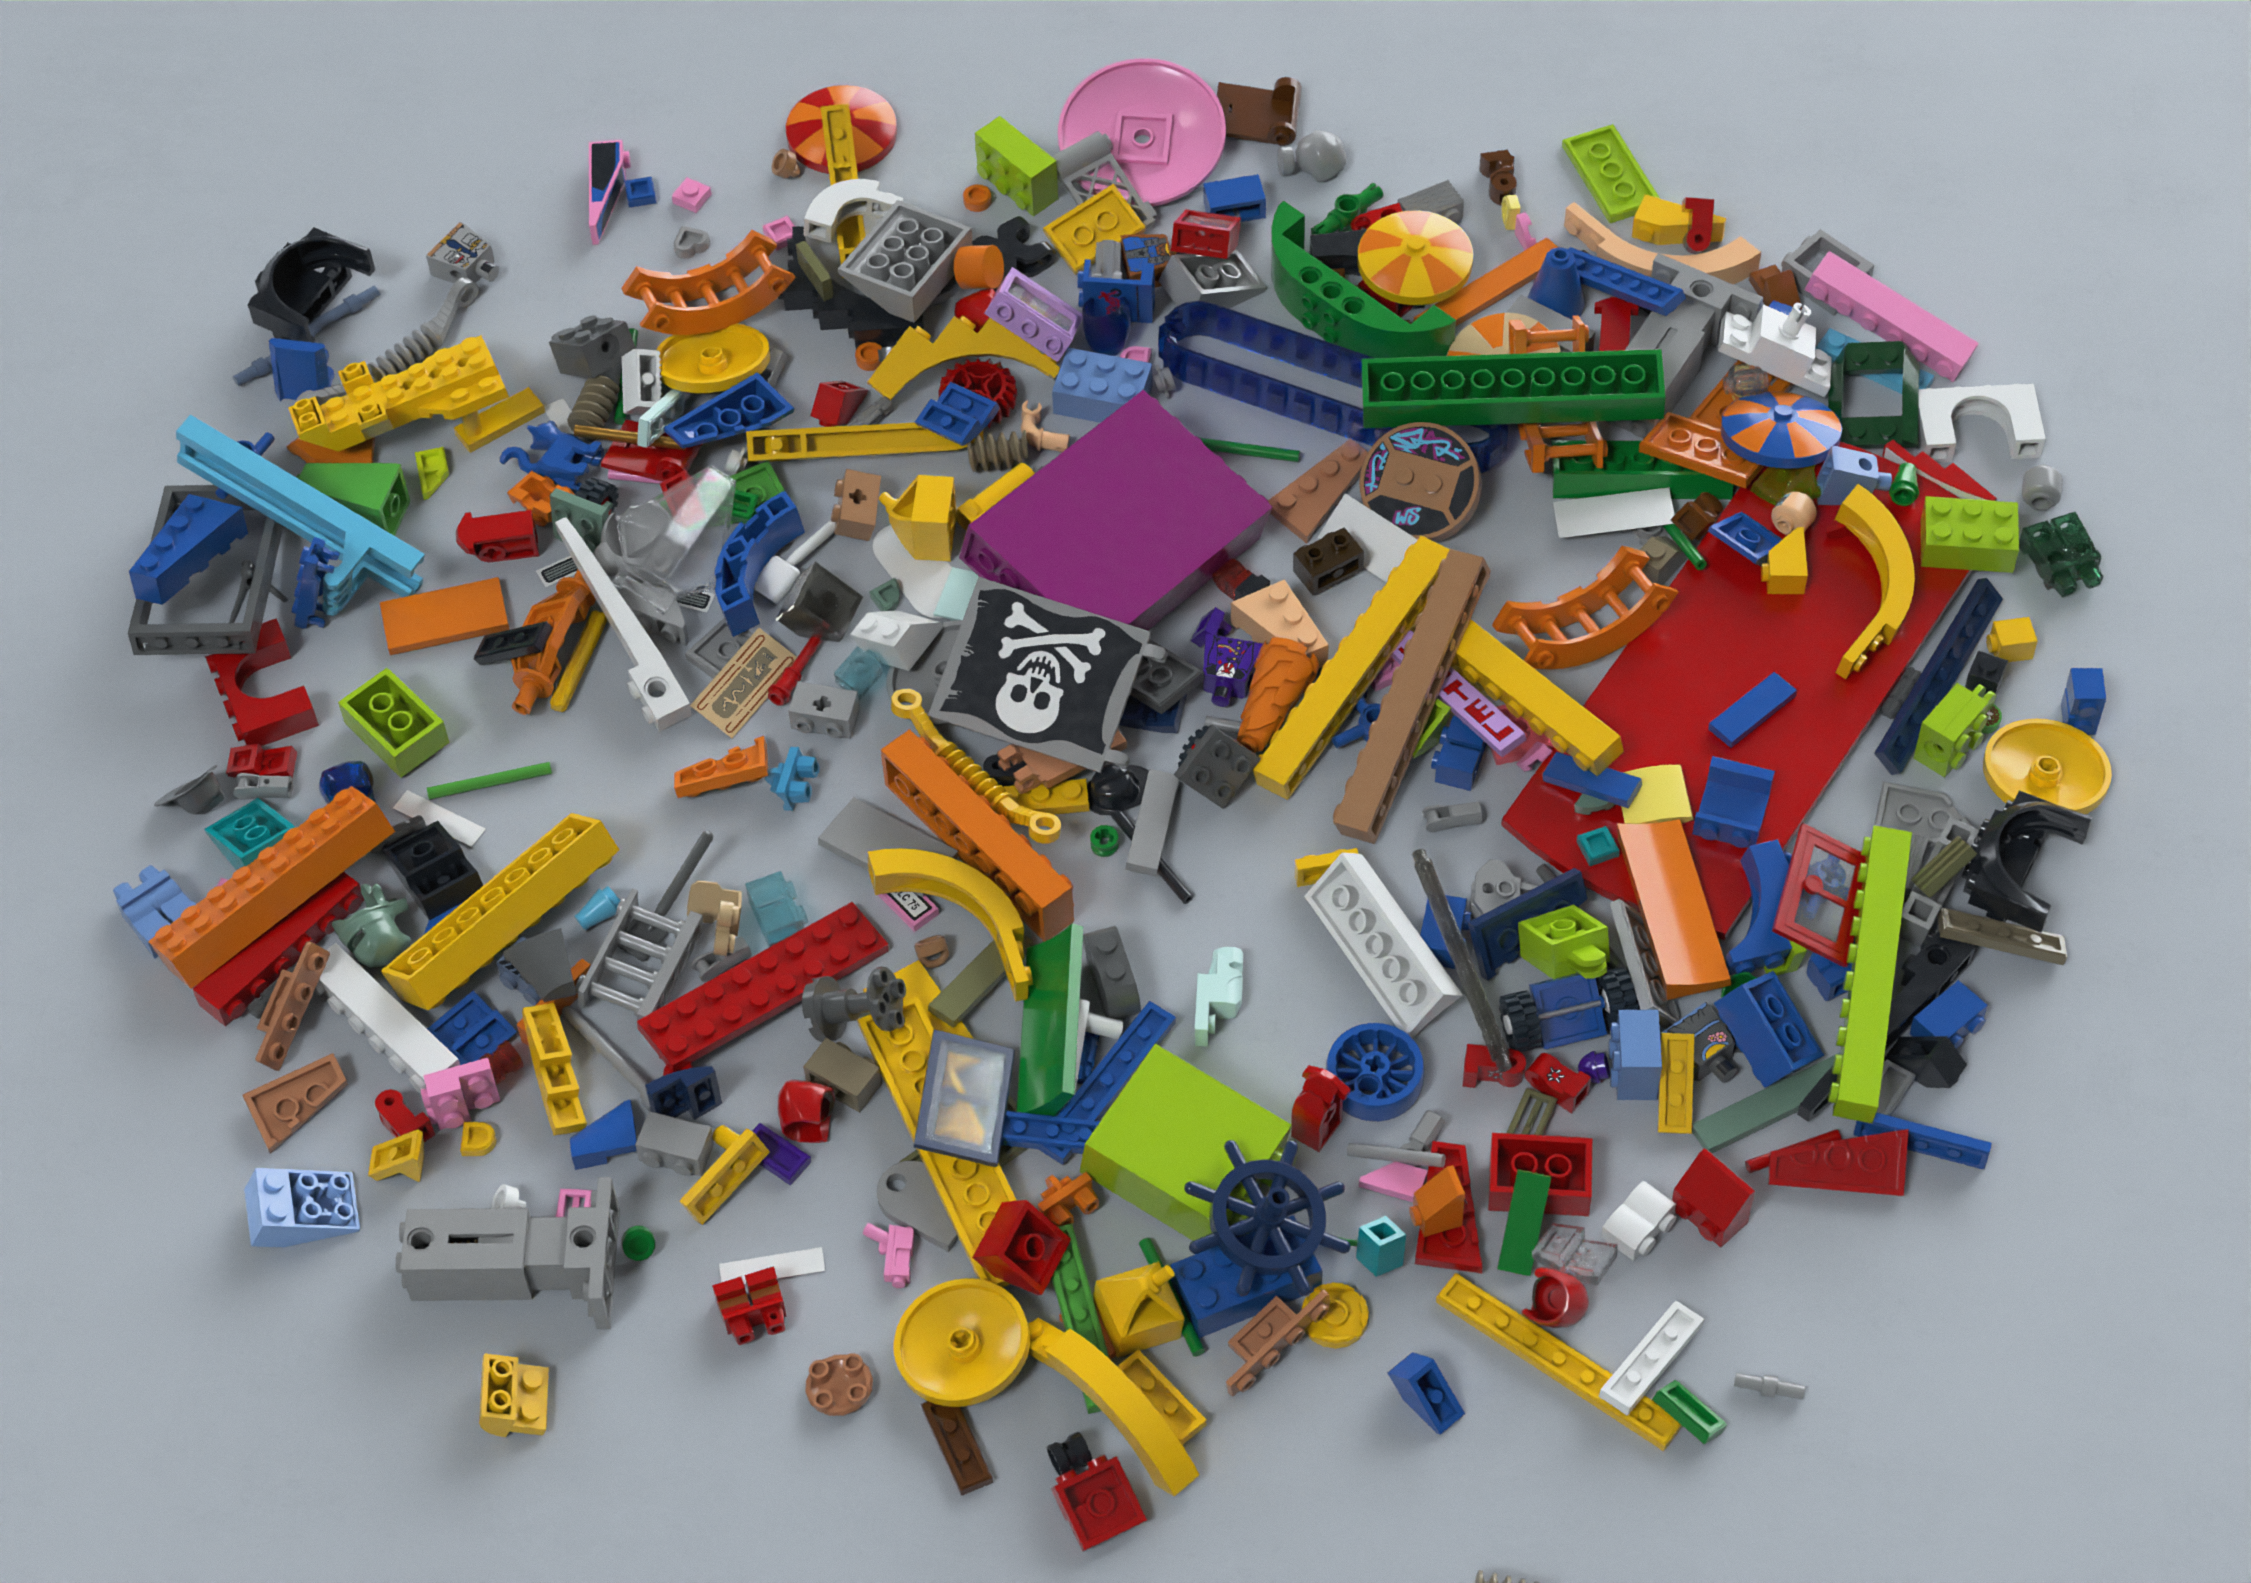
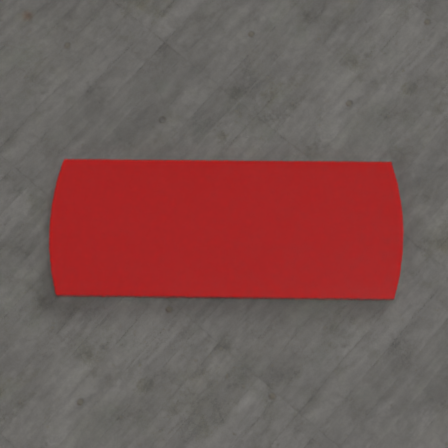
(1711, 652)

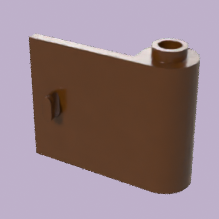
(1260, 112)

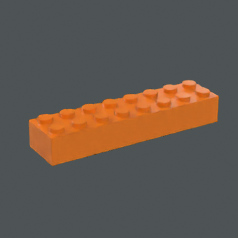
(978, 833)
(271, 886)

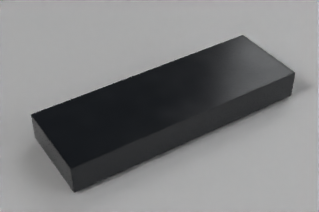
(513, 643)

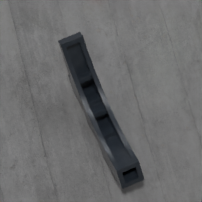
(846, 309)

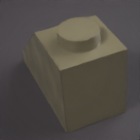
(1664, 559)

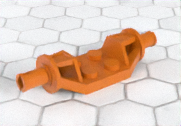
(560, 610)

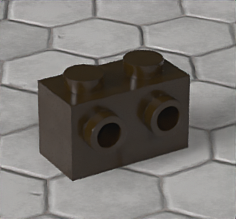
(1328, 561)

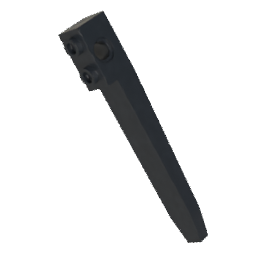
(1922, 985)

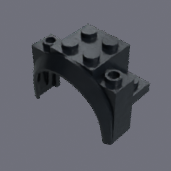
(295, 293)
(2005, 861)

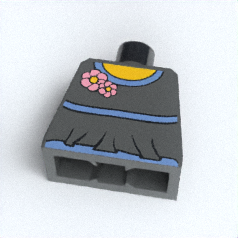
(1711, 1043)

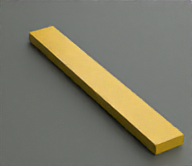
(1552, 1357)

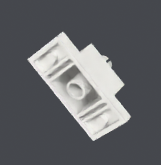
(1779, 346)

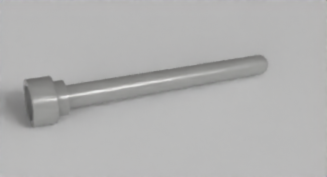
(607, 1052)

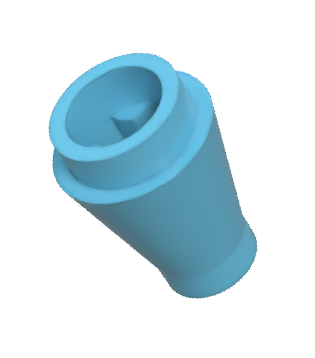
(598, 908)

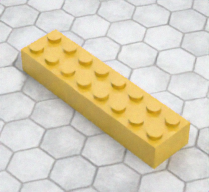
(500, 911)

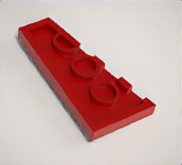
(1853, 1165)
(1458, 1246)

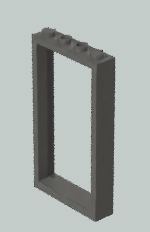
(207, 637)

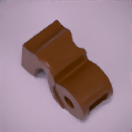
(1500, 170)
(1698, 516)

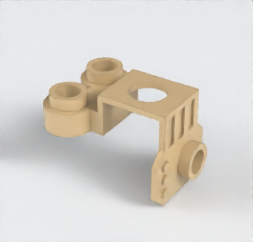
(720, 905)

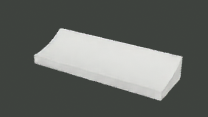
(1382, 943)

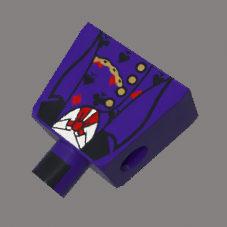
(1228, 667)

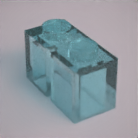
(775, 907)

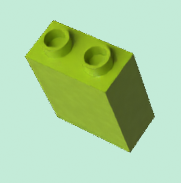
(1173, 1131)

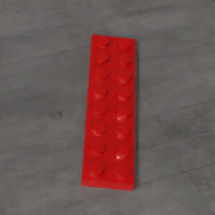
(760, 986)

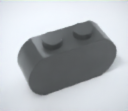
(1112, 973)

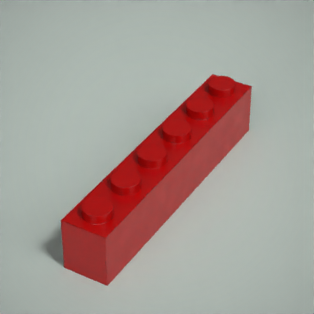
(253, 969)

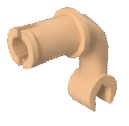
(1038, 437)

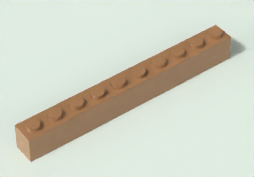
(1411, 696)

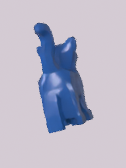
(561, 455)

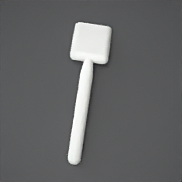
(780, 575)

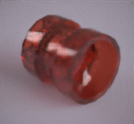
(503, 1061)

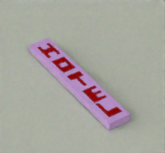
(1474, 709)

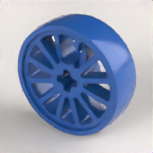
(1361, 1076)

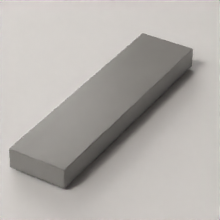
(1152, 822)

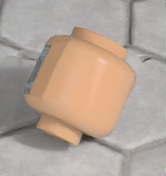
(1793, 511)

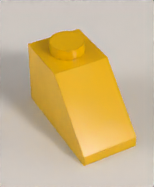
(1786, 565)

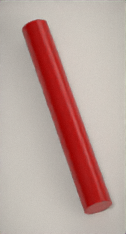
(1761, 1162)

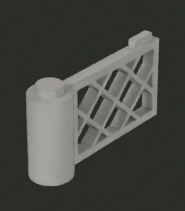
(1089, 156)

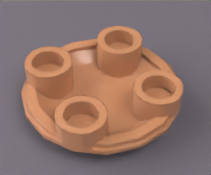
(838, 1384)

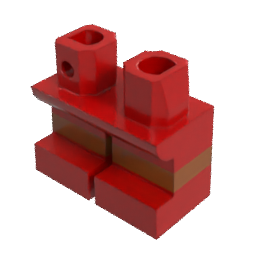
(765, 1309)

